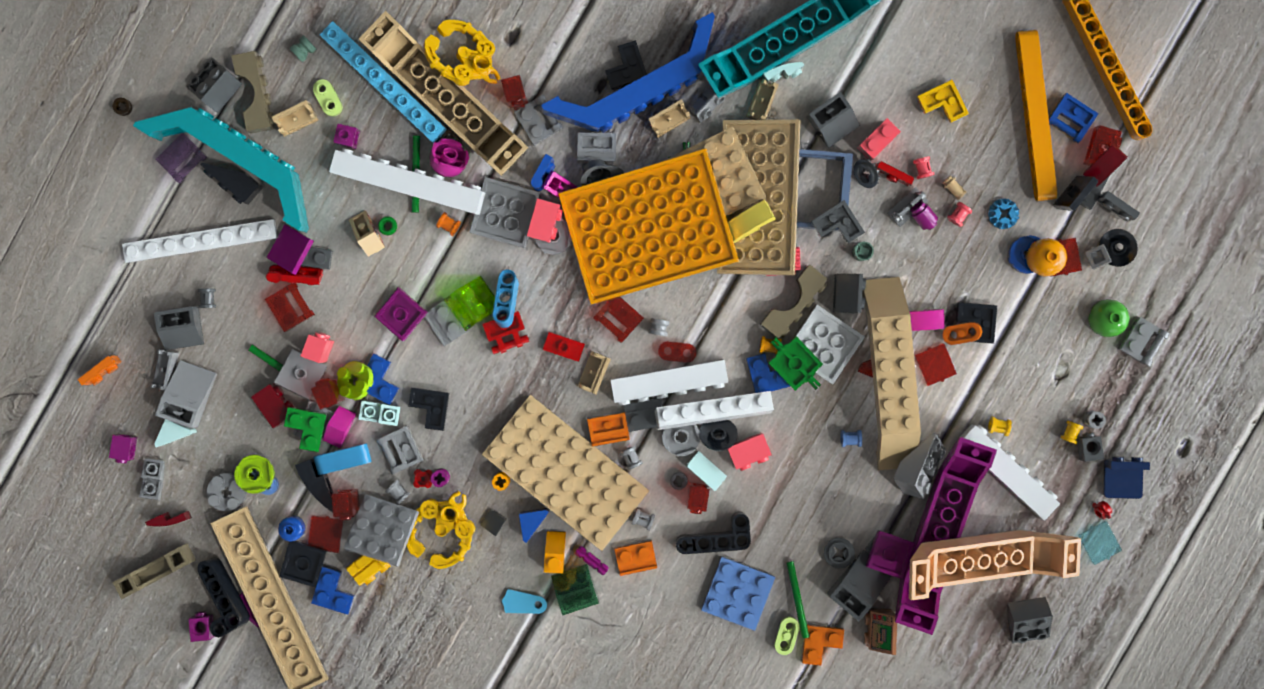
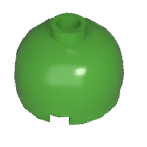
(1108, 318)

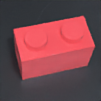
(878, 139)
(544, 221)
(317, 347)
(749, 451)

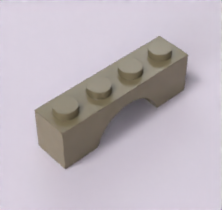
(258, 115)
(809, 283)
(154, 571)

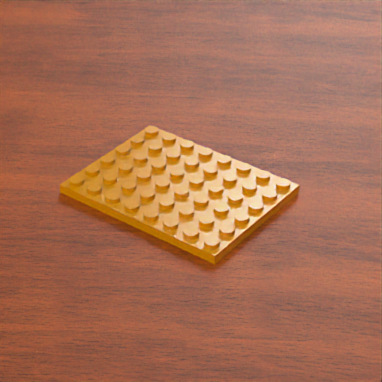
(648, 226)

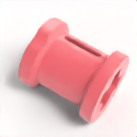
(923, 168)
(959, 214)

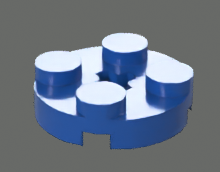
(1016, 253)

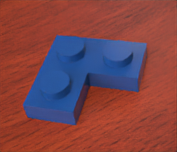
(761, 377)
(380, 388)
(328, 596)

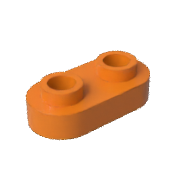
(963, 333)

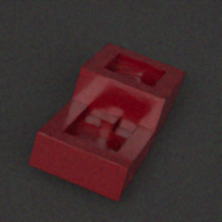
(1106, 164)
(166, 520)

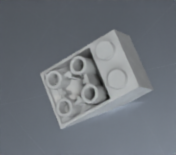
(186, 395)
(919, 467)

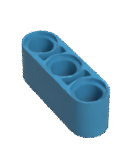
(503, 290)
(342, 459)

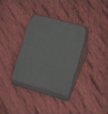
(493, 522)

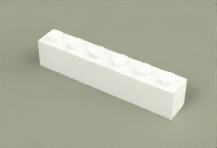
(669, 381)
(713, 410)
(1015, 476)

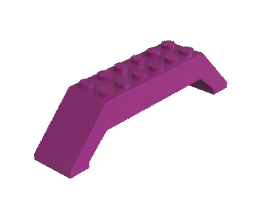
(944, 520)

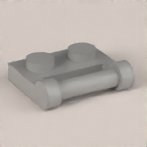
(532, 123)
(1138, 338)
(405, 447)

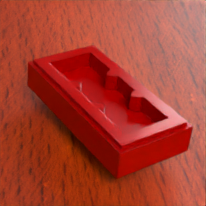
(894, 174)
(563, 346)

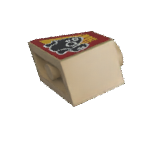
(366, 233)

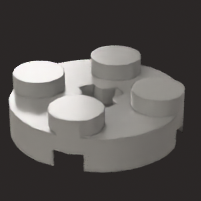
(560, 244)
(676, 446)
(217, 498)

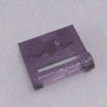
(177, 153)

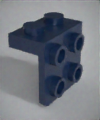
(1124, 477)

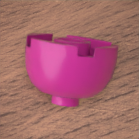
(448, 158)

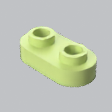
(327, 97)
(787, 635)

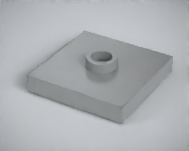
(300, 374)

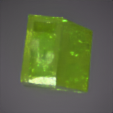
(471, 303)

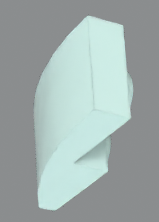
(788, 70)
(379, 412)

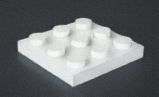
(829, 341)

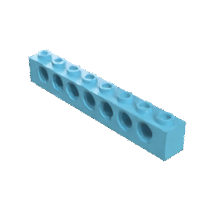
(383, 82)

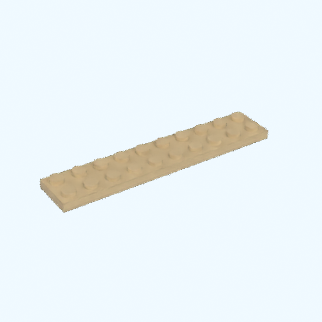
(269, 600)

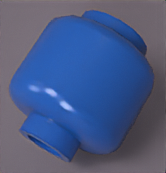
(296, 524)

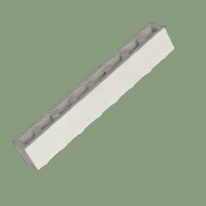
(407, 182)

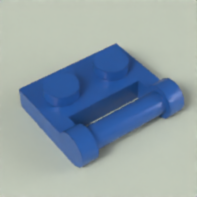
(1075, 112)
(542, 171)

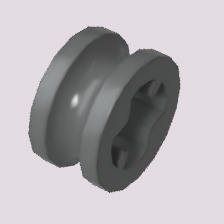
(684, 483)

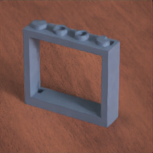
(845, 181)

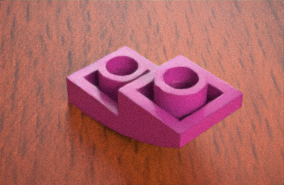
(927, 319)

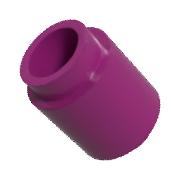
(924, 216)

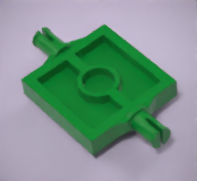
(795, 363)

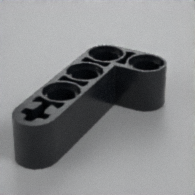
(713, 537)
(213, 572)

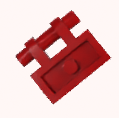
(496, 333)

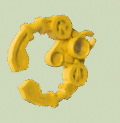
(469, 58)
(463, 528)

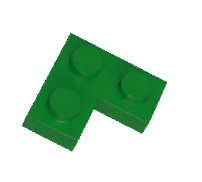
(310, 422)

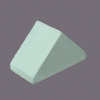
(171, 432)

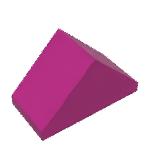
(557, 184)
(339, 426)

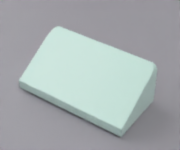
(706, 471)

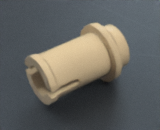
(954, 187)

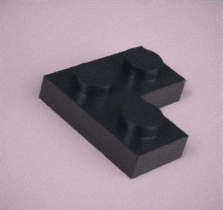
(630, 70)
(983, 315)
(435, 403)

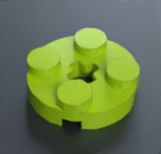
(345, 380)
(265, 477)

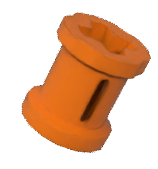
(448, 224)

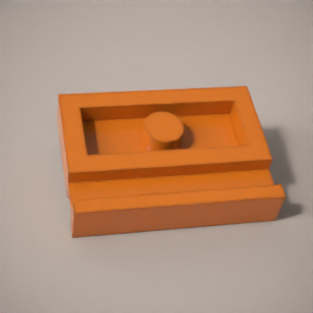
(95, 374)
(608, 429)
(635, 558)

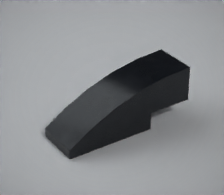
(317, 485)

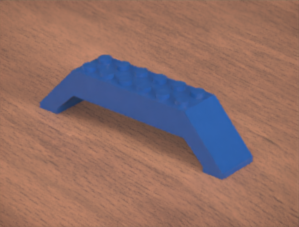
(641, 92)

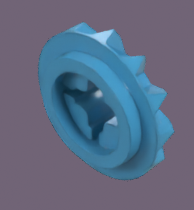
(994, 213)

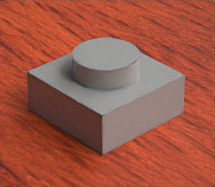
(1098, 256)

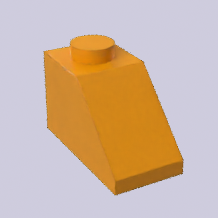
(554, 552)

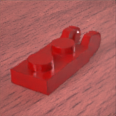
(305, 275)

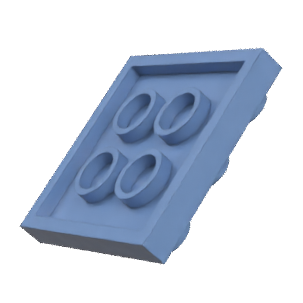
(738, 593)

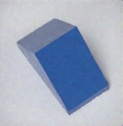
(530, 521)

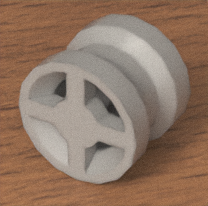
(659, 327)

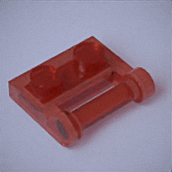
(284, 310)
(623, 313)

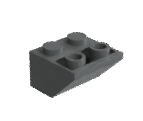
(214, 85)
(833, 119)
(848, 293)
(179, 327)
(1029, 620)

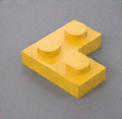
(945, 96)

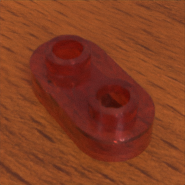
(677, 351)

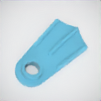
(522, 602)

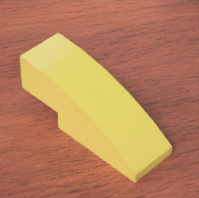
(750, 220)

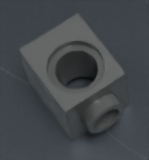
(1097, 451)

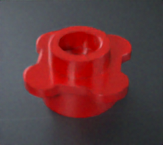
(422, 483)
(1102, 510)

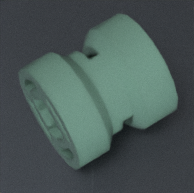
(301, 50)
(862, 251)

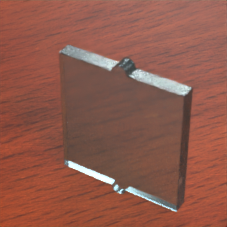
(1100, 542)

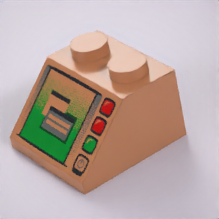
(881, 631)

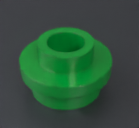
(381, 225)

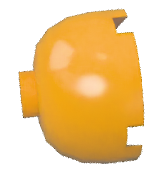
(1046, 257)

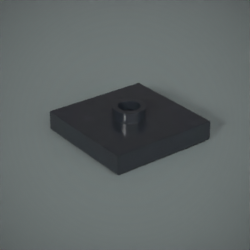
(1075, 193)
(303, 563)

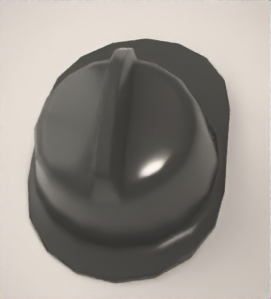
(598, 170)

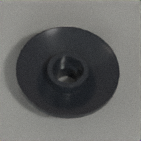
(1123, 256)
(724, 429)

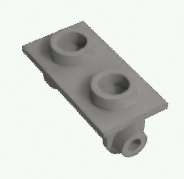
(704, 109)
(901, 212)

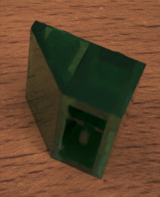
(575, 589)

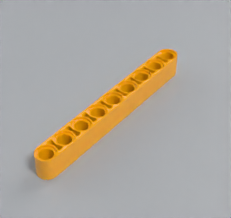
(1106, 72)
(1036, 115)

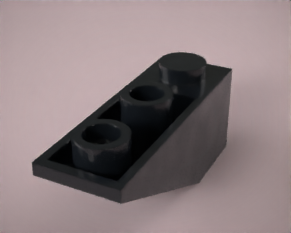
(239, 183)

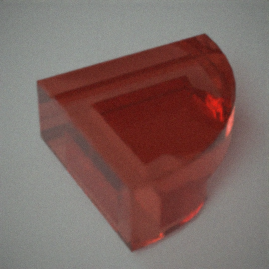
(866, 368)

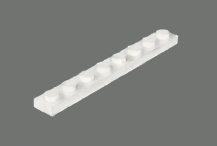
(200, 241)

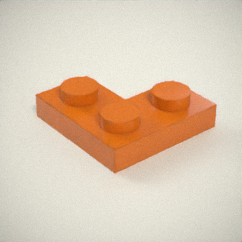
(818, 638)

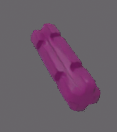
(591, 560)

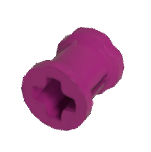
(435, 481)

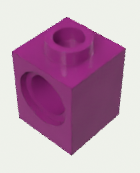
(346, 136)
(123, 448)
(196, 633)

